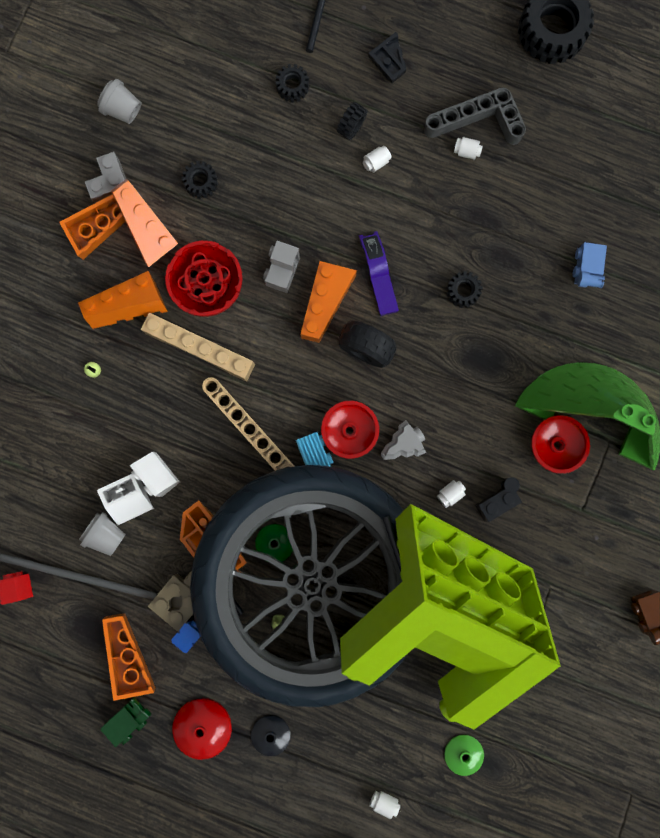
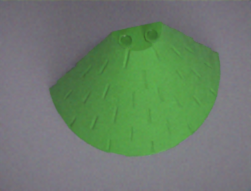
(598, 392)

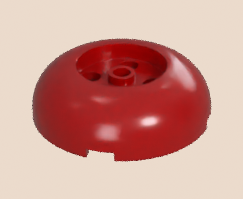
(200, 257)

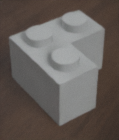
(111, 177)
(284, 262)

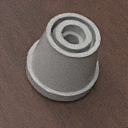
(118, 102)
(102, 535)

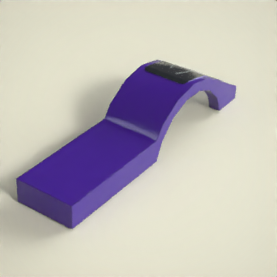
(379, 274)

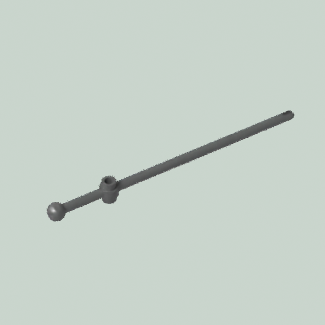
(77, 576)

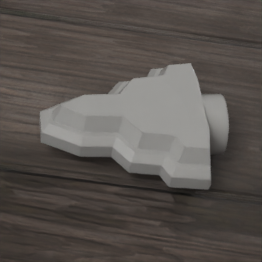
(404, 443)

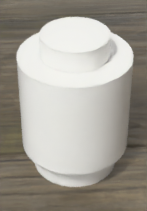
(468, 148)
(376, 159)
(451, 493)
(384, 804)

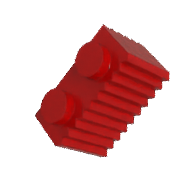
(15, 588)

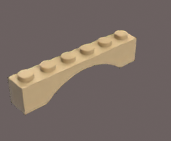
(198, 346)

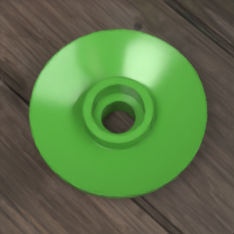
(457, 748)

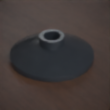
(273, 726)

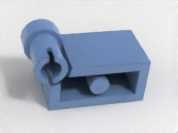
(590, 265)

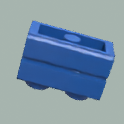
(186, 636)

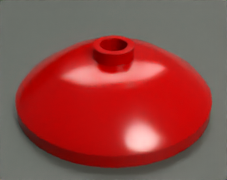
(352, 415)
(572, 440)
(211, 719)

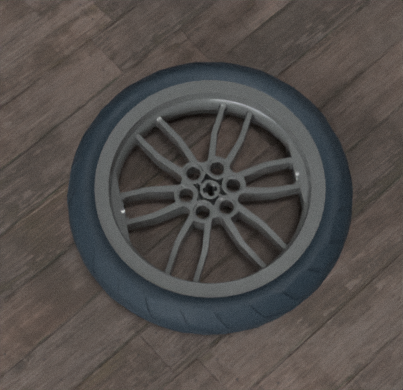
(278, 494)

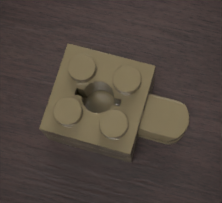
(174, 602)

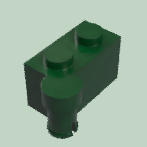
(125, 721)

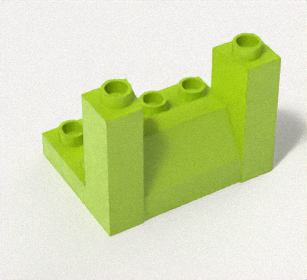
(464, 608)

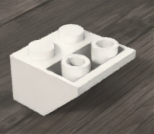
(154, 474)
(125, 499)

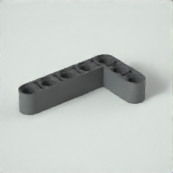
(478, 113)

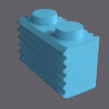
(312, 450)

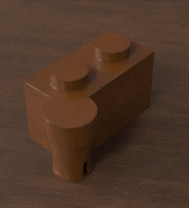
(648, 611)

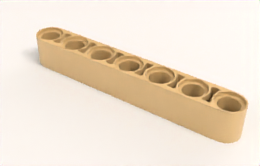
(246, 420)

